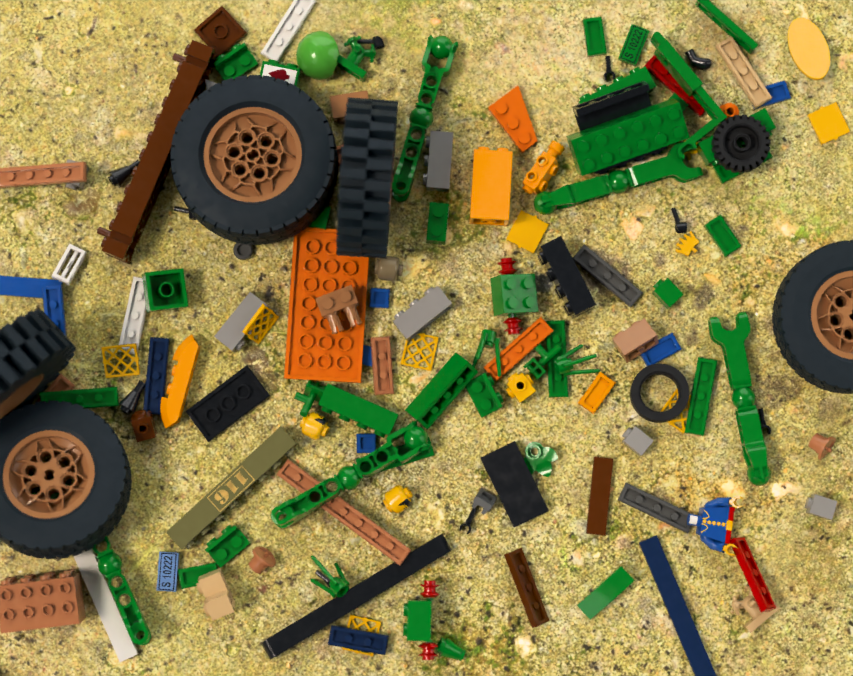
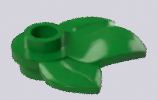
(542, 461)

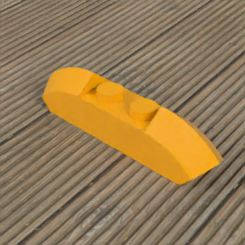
(173, 406)

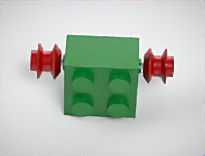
(513, 295)
(419, 620)

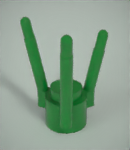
(487, 340)
(564, 364)
(338, 586)

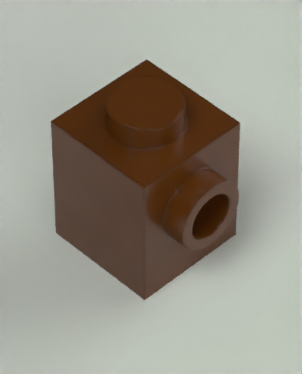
(143, 425)

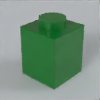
(666, 292)

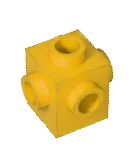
(520, 394)

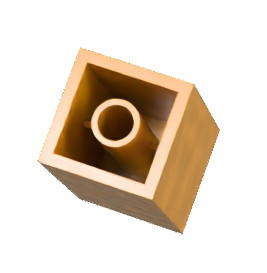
(491, 186)

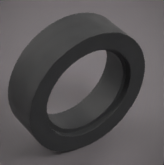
(670, 372)

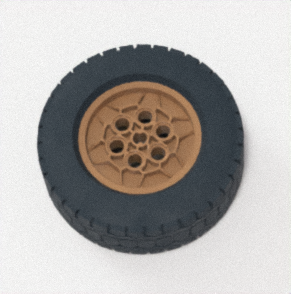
(292, 188)

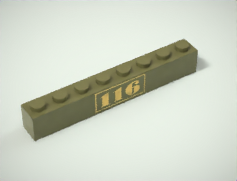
(231, 488)

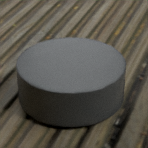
(243, 251)

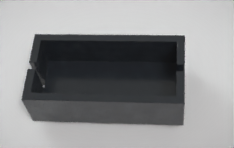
(566, 277)

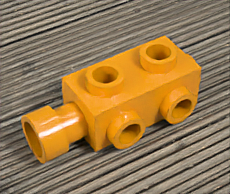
(544, 171)

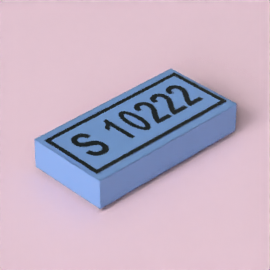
(168, 571)

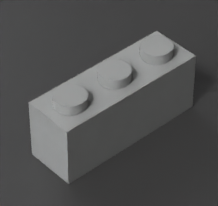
(438, 161)
(422, 313)
(231, 332)

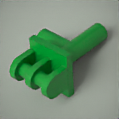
(546, 357)
(312, 392)

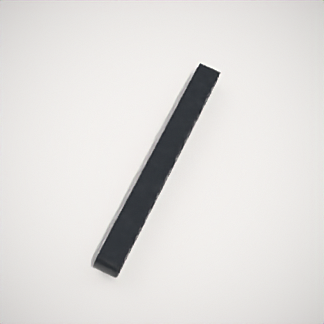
(355, 597)

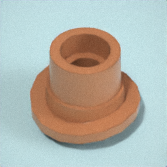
(821, 445)
(262, 559)

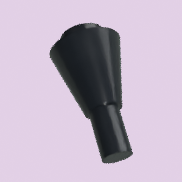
(120, 175)
(130, 402)

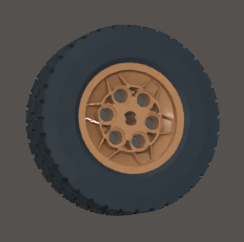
(804, 313)
(83, 510)

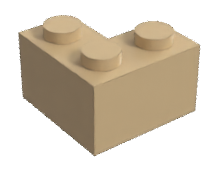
(218, 596)

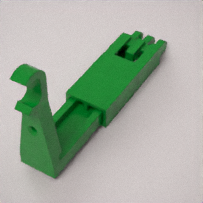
(691, 85)

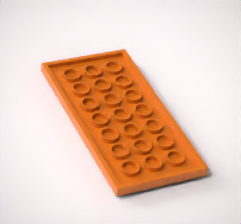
(310, 345)

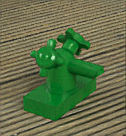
(354, 59)

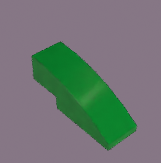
(605, 592)

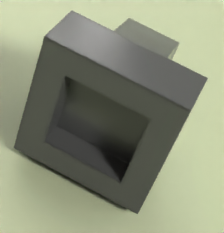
(485, 500)

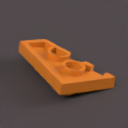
(514, 119)

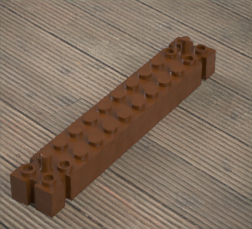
(156, 157)

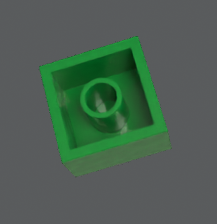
(165, 290)

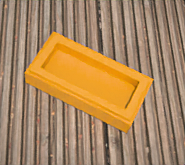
(596, 392)

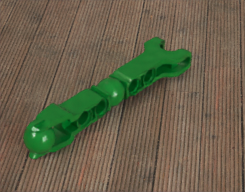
(422, 116)
(618, 182)
(743, 396)
(351, 476)
(111, 567)

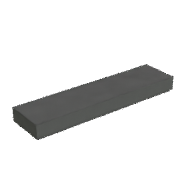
(607, 276)
(654, 507)

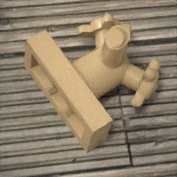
(752, 608)

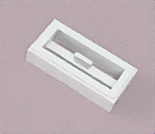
(77, 265)

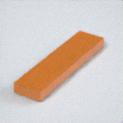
(520, 348)

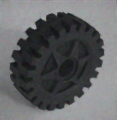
(751, 133)

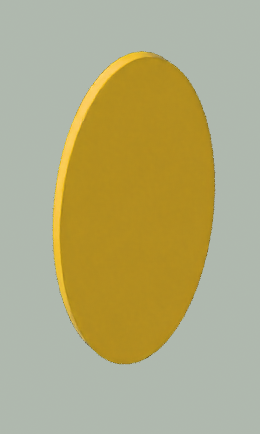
(808, 48)

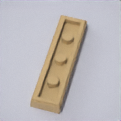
(743, 72)

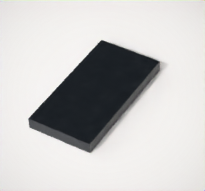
(227, 403)
(514, 484)

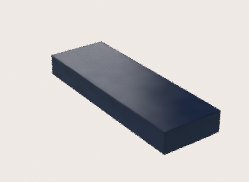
(358, 640)

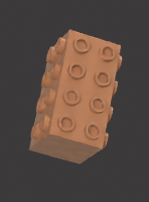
(41, 601)

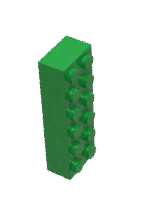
(628, 136)

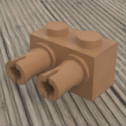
(336, 302)

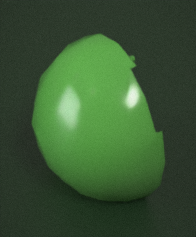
(317, 55)

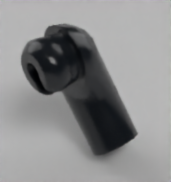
(697, 62)

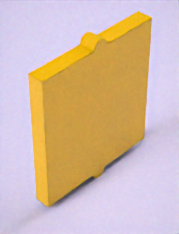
(828, 123)
(527, 231)

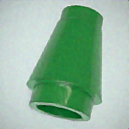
(449, 649)

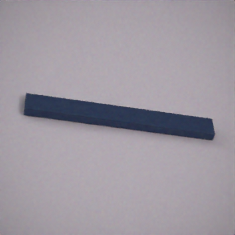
(676, 607)

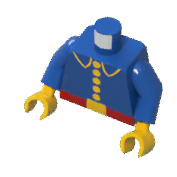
(715, 523)

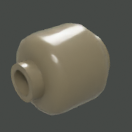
(388, 268)

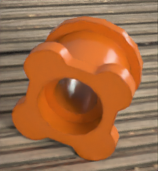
(729, 107)

